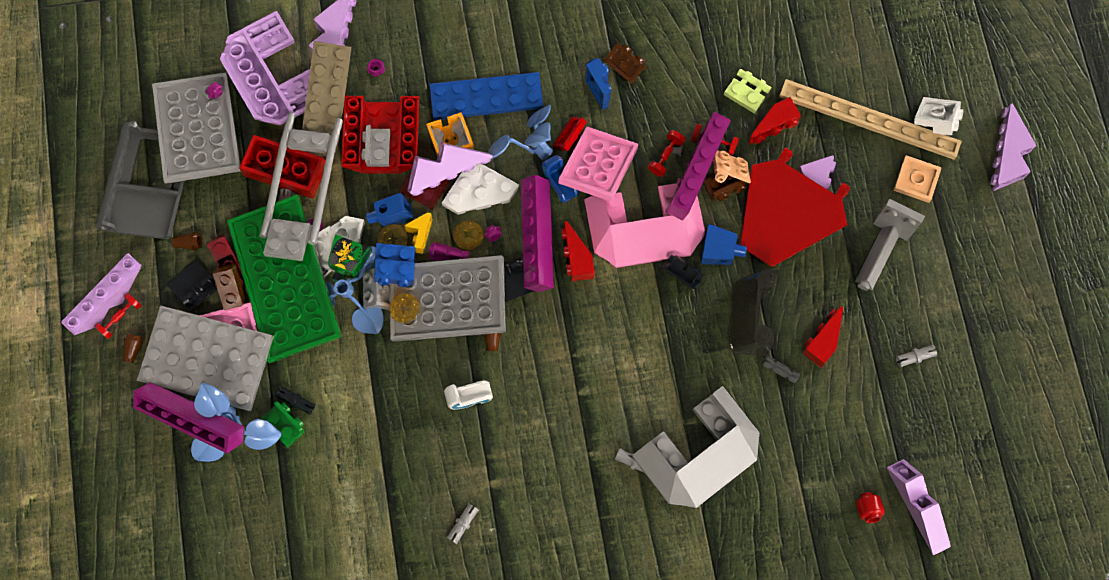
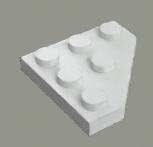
(479, 190)
(346, 227)

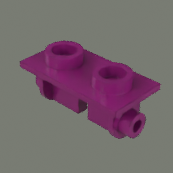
(443, 252)

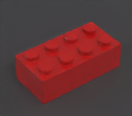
(300, 169)

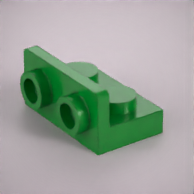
(290, 428)

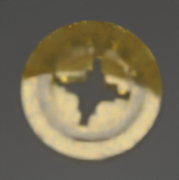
(398, 231)
(468, 243)
(401, 300)

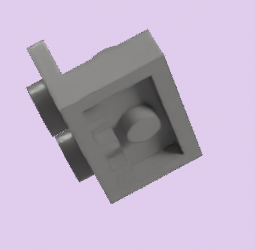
(376, 147)
(373, 293)

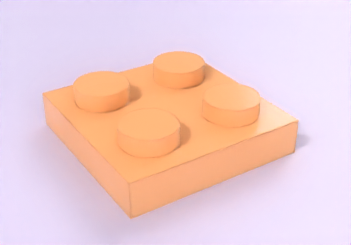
(917, 179)

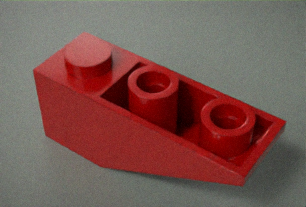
(780, 116)
(580, 258)
(826, 341)

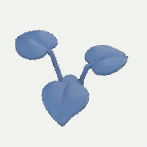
(536, 139)
(363, 319)
(212, 401)

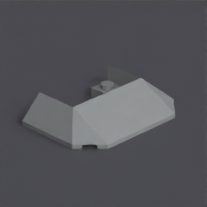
(713, 468)

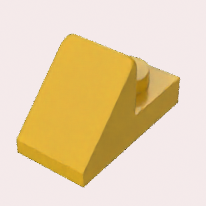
(421, 227)

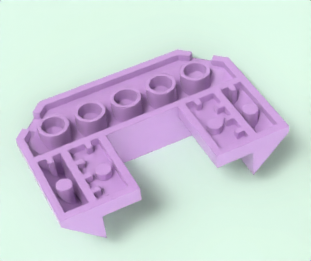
(251, 76)

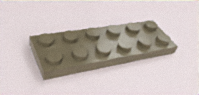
(326, 88)

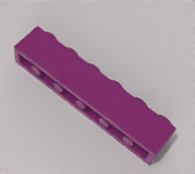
(698, 166)
(537, 234)
(182, 415)

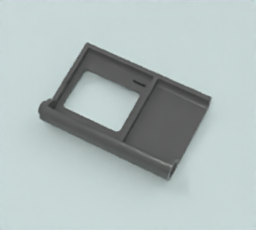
(134, 207)

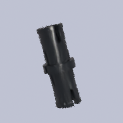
(295, 400)

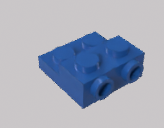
(596, 78)
(394, 264)

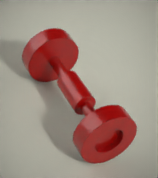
(697, 133)
(675, 138)
(117, 316)

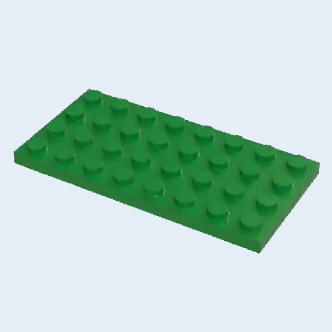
(285, 294)

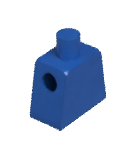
(391, 211)
(721, 246)

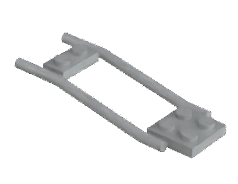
(290, 238)

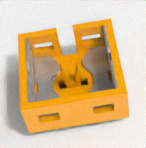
(455, 128)

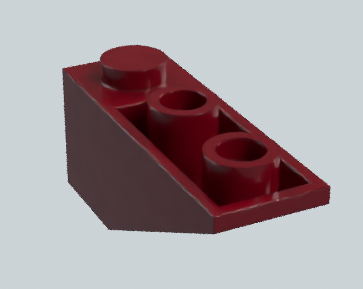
(224, 254)

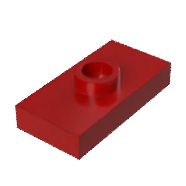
(569, 133)

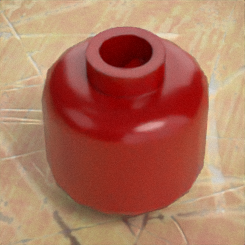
(870, 507)

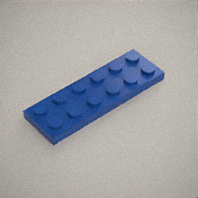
(486, 95)

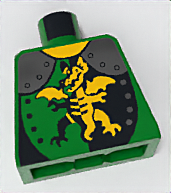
(347, 257)

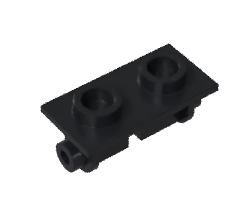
(675, 268)

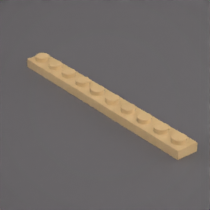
(870, 119)

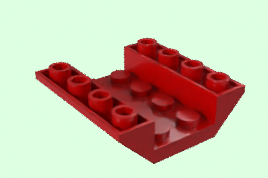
(399, 117)

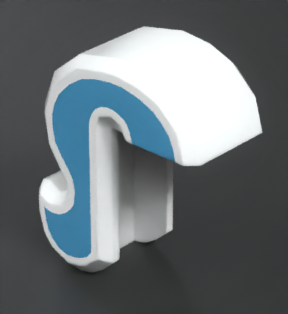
(468, 395)

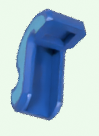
(552, 170)

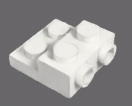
(939, 114)

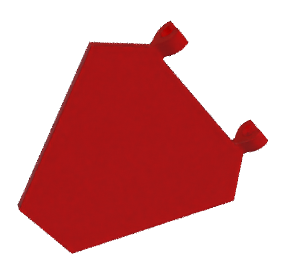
(788, 211)

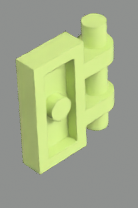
(744, 95)

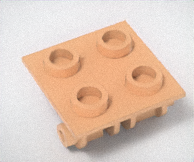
(729, 165)

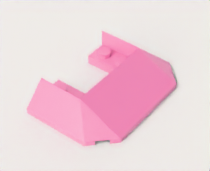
(646, 239)

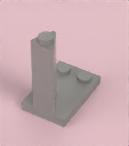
(894, 222)

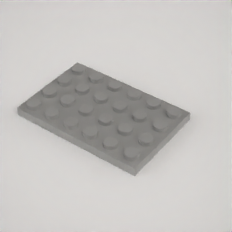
(194, 130)
(454, 299)
(198, 349)

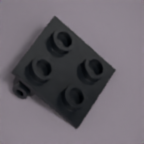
(514, 279)
(193, 285)

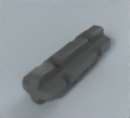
(781, 369)

